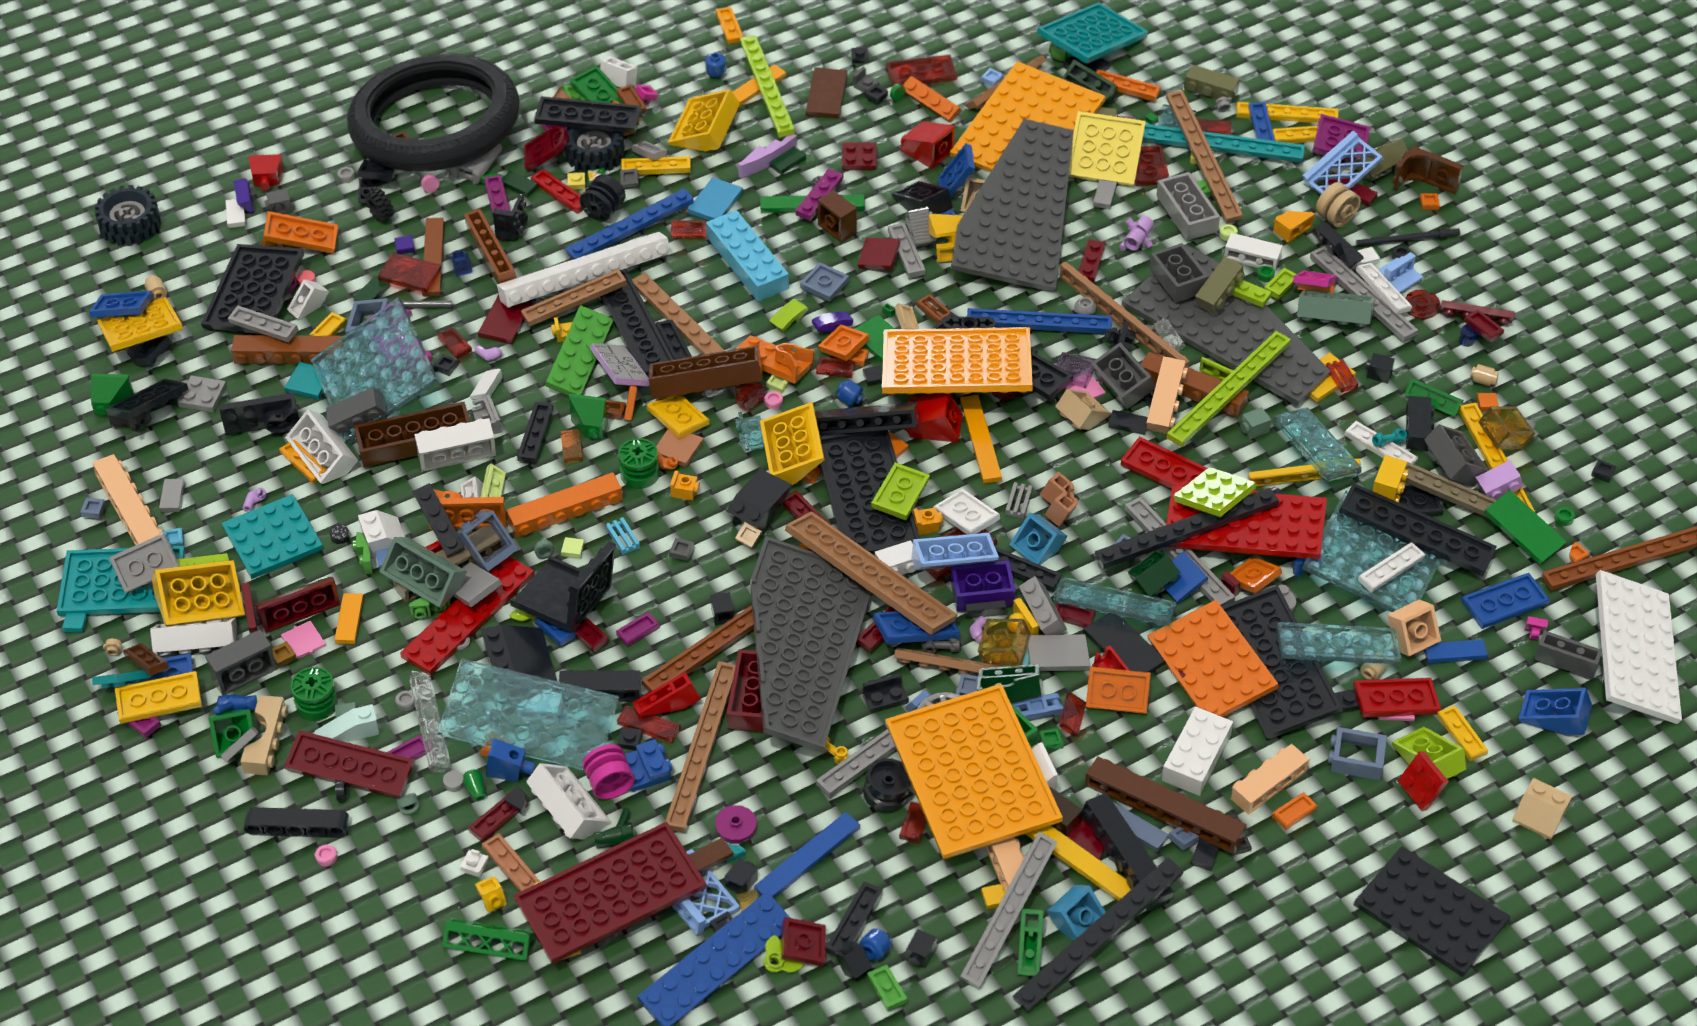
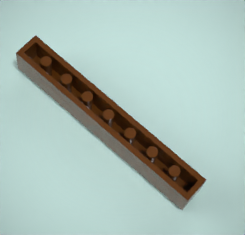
(1166, 804)

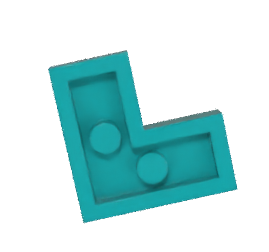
(116, 680)

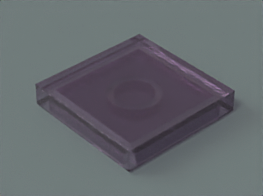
(1078, 366)

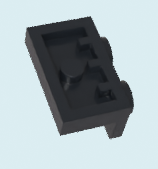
(884, 693)

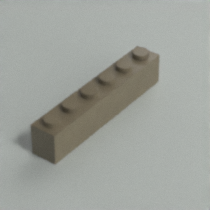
(484, 540)

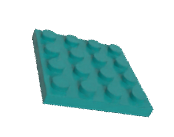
(272, 536)

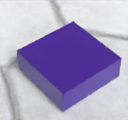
(404, 244)

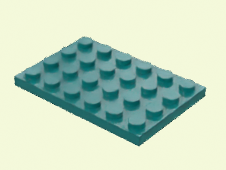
(1092, 32)
(94, 588)

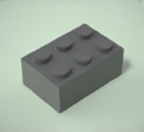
(1178, 272)
(1123, 375)
(1455, 455)
(241, 662)

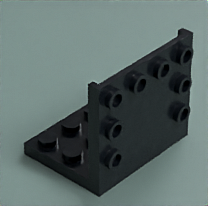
(567, 593)

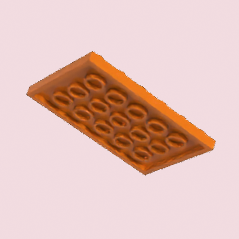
(1216, 658)

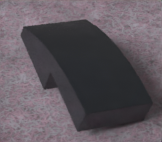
(365, 187)

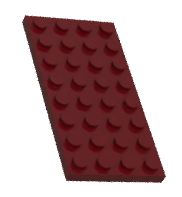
(609, 892)

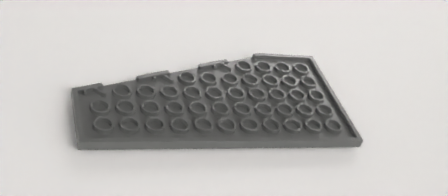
(1019, 211)
(1233, 334)
(804, 639)

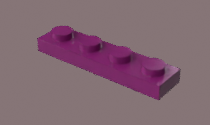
(827, 183)

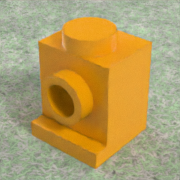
(684, 486)
(927, 520)

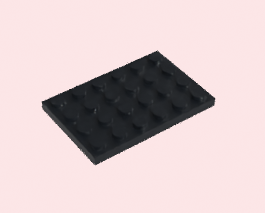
(254, 280)
(1432, 911)

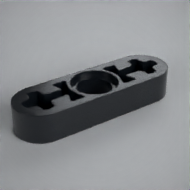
(956, 321)

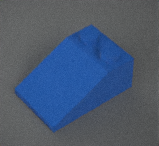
(1557, 710)

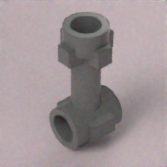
(930, 646)

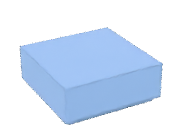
(991, 77)

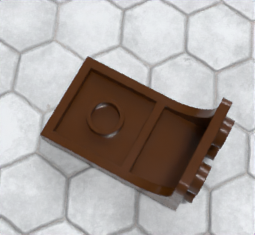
(1428, 168)

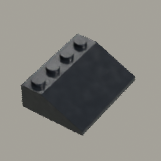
(518, 650)

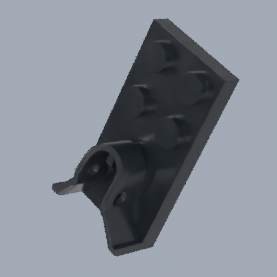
(137, 406)
(260, 414)

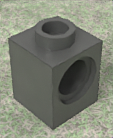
(278, 201)

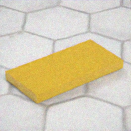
(158, 697)

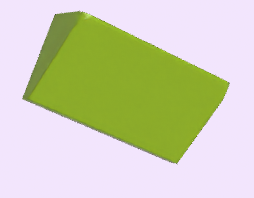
(1213, 369)

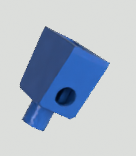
(507, 761)

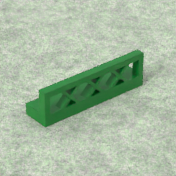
(488, 930)

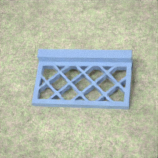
(1330, 161)
(689, 910)

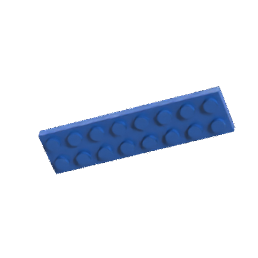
(713, 962)

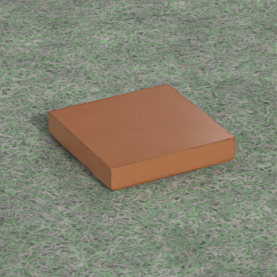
(682, 448)

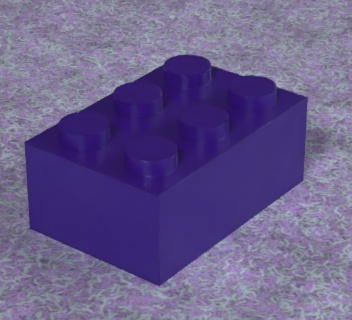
(982, 583)

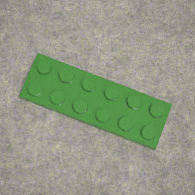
(575, 357)

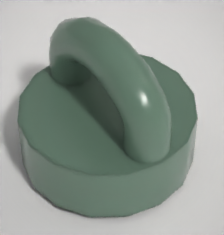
(543, 548)
(408, 800)

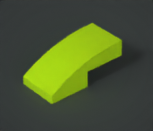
(787, 314)

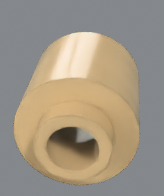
(156, 286)
(1484, 375)
(1372, 671)

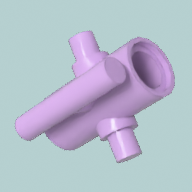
(1138, 233)

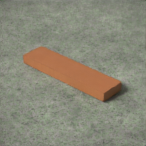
(509, 863)

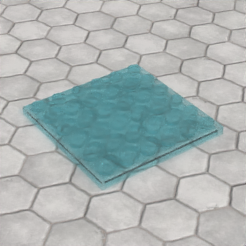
(376, 354)
(1354, 548)

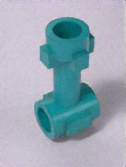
(1396, 437)

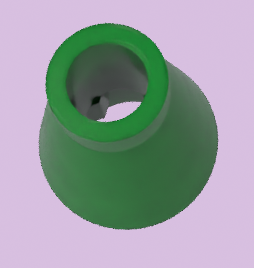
(474, 783)

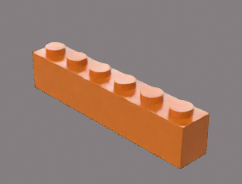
(564, 505)

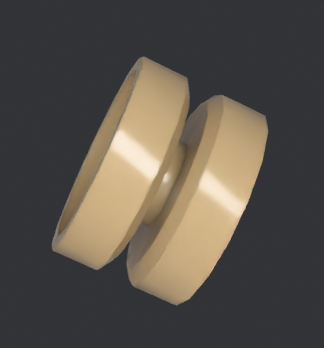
(1338, 204)

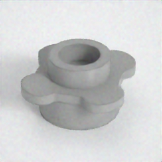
(1223, 104)

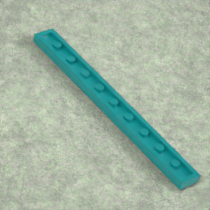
(1228, 143)

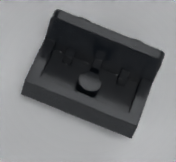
(147, 352)

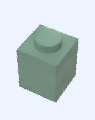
(1255, 423)

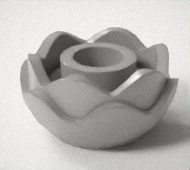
(1085, 306)

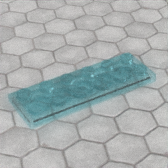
(1317, 444)
(1114, 601)
(1338, 643)

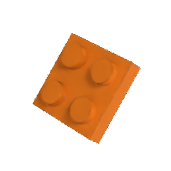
(843, 342)
(1256, 574)

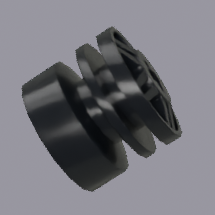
(602, 197)

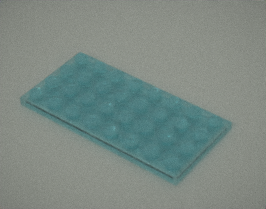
(528, 711)

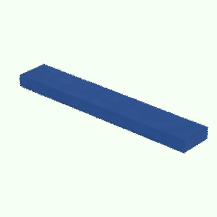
(808, 856)

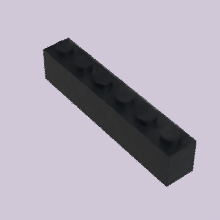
(868, 418)
(1121, 844)

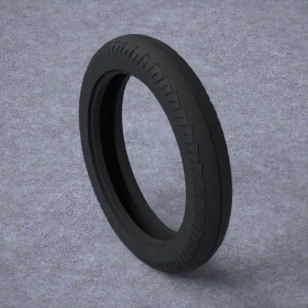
(442, 151)

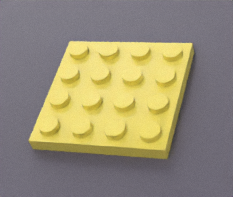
(1106, 148)

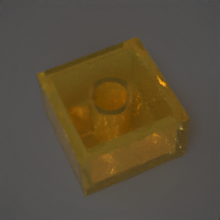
(1506, 427)
(1004, 641)

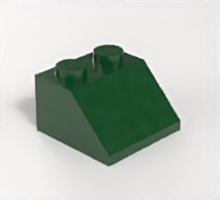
(1154, 572)

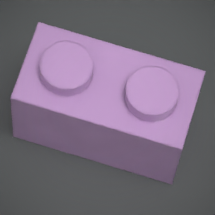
(1499, 480)

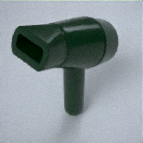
(617, 834)

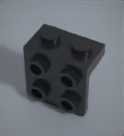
(510, 224)

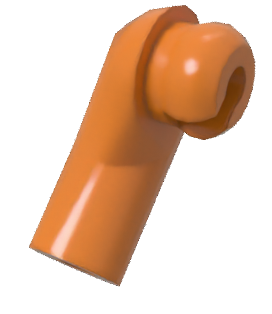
(667, 463)

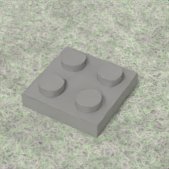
(202, 394)

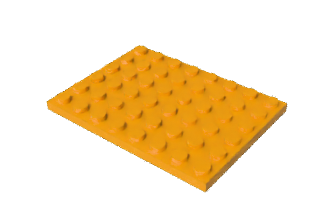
(1020, 96)
(957, 360)
(973, 771)

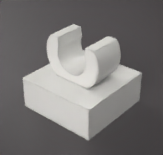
(474, 863)

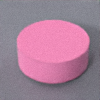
(430, 183)
(773, 400)
(326, 855)

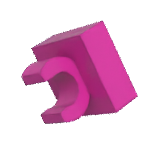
(646, 93)
(1535, 626)

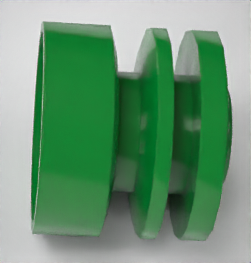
(638, 463)
(314, 693)

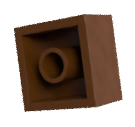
(837, 216)

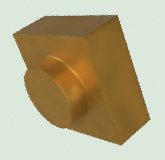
(283, 654)

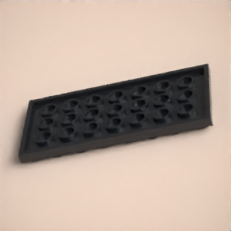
(852, 476)
(1303, 688)

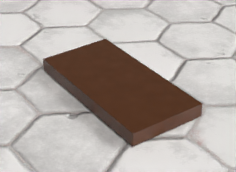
(826, 93)

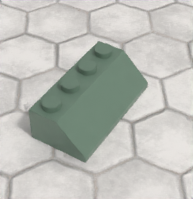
(1336, 307)
(422, 571)

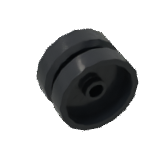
(886, 785)

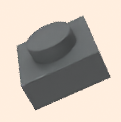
(629, 178)
(681, 549)

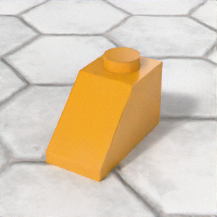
(1293, 224)

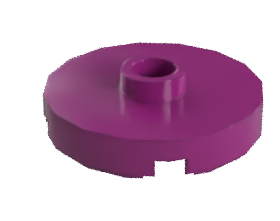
(737, 832)

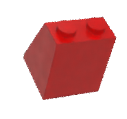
(929, 143)
(938, 418)

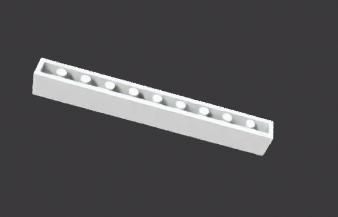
(583, 269)

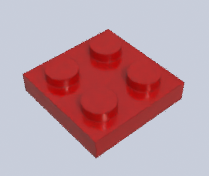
(1423, 781)

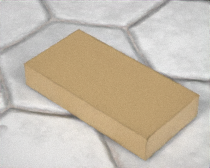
(906, 316)

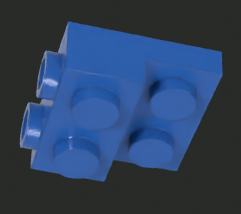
(648, 765)

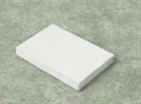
(967, 512)

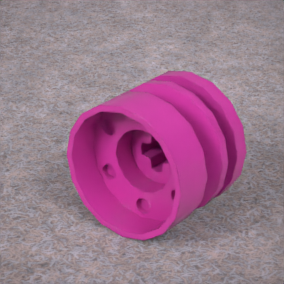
(608, 771)

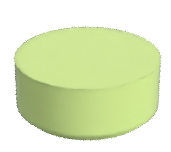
(1226, 230)

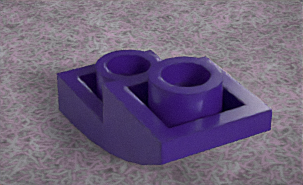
(828, 321)

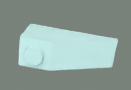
(352, 725)

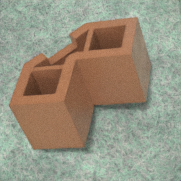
(1060, 495)

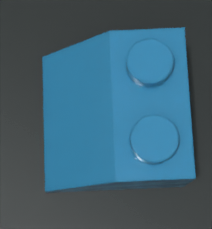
(1038, 539)
(1076, 911)

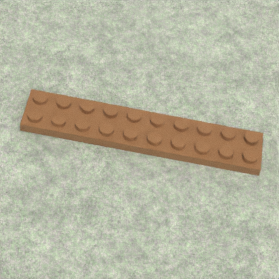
(871, 573)

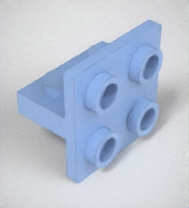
(1401, 272)

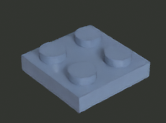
(824, 281)

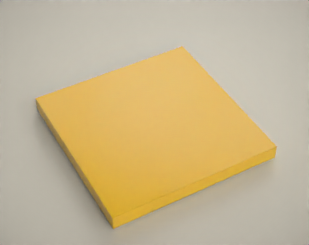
(155, 321)

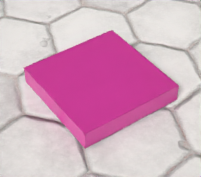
(1315, 278)

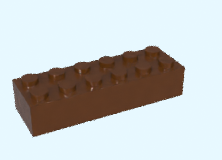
(705, 372)
(395, 436)

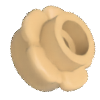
(113, 647)

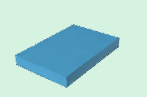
(715, 199)

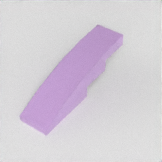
(761, 157)

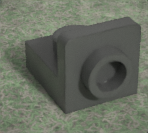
(862, 81)

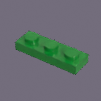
(1439, 399)

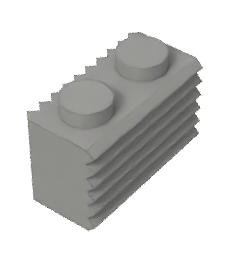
(919, 227)

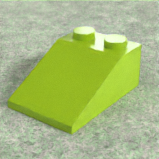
(1443, 753)

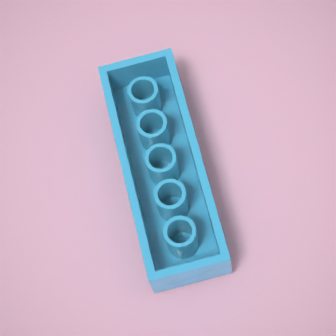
(747, 255)

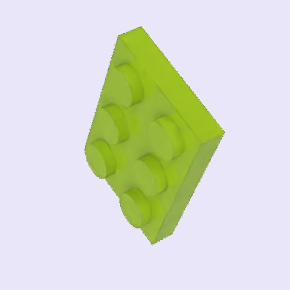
(900, 491)

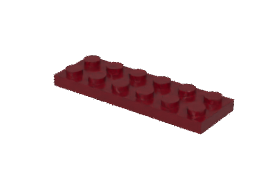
(349, 762)

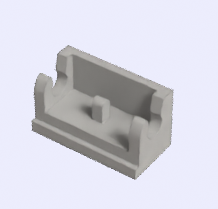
(485, 411)

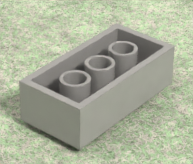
(1188, 206)

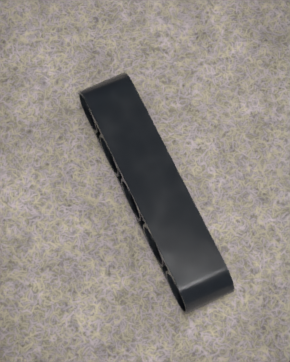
(296, 822)

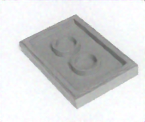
(139, 562)
(476, 585)
(1059, 652)

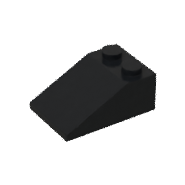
(924, 195)
(759, 500)

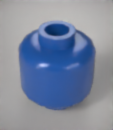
(715, 65)
(849, 393)
(875, 944)

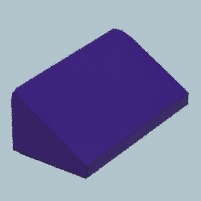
(244, 195)

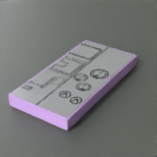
(619, 364)

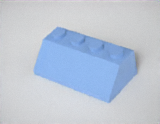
(953, 551)

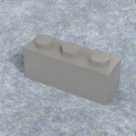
(1042, 607)

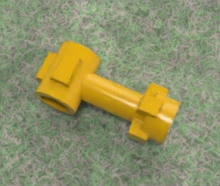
(840, 752)

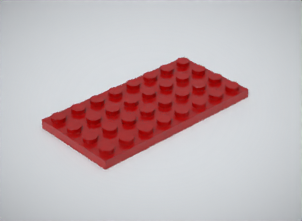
(1285, 530)

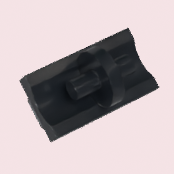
(1116, 336)

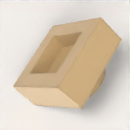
(748, 535)

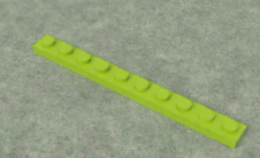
(767, 86)
(1228, 389)

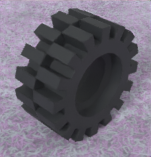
(379, 205)

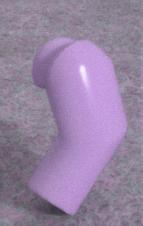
(489, 354)
(253, 497)
(976, 628)

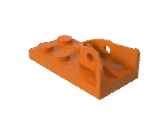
(299, 233)
(781, 359)
(465, 509)

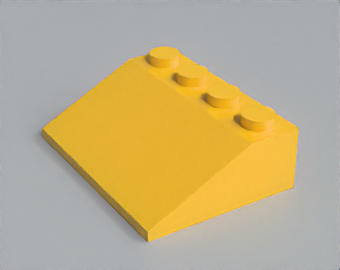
(705, 121)
(792, 443)
(198, 593)

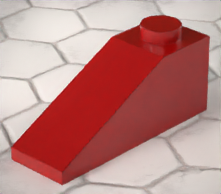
(671, 696)

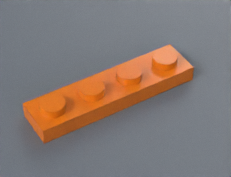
(1132, 86)
(931, 99)

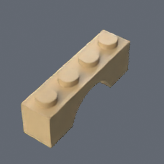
(259, 755)

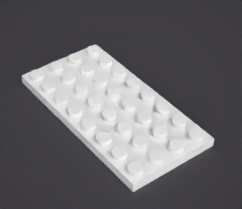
(1638, 647)

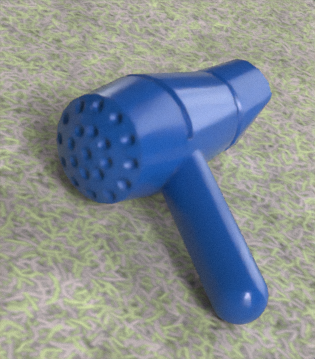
(235, 702)

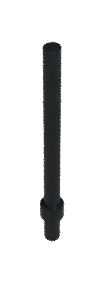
(1440, 234)

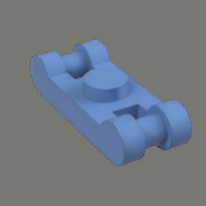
(1038, 706)

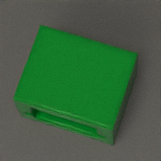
(1151, 119)
(888, 310)

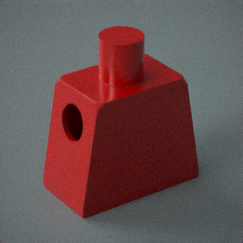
(266, 170)

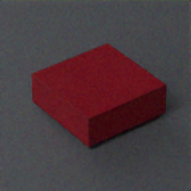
(1231, 583)

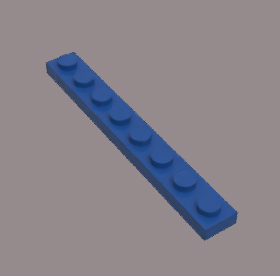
(630, 224)
(1045, 320)

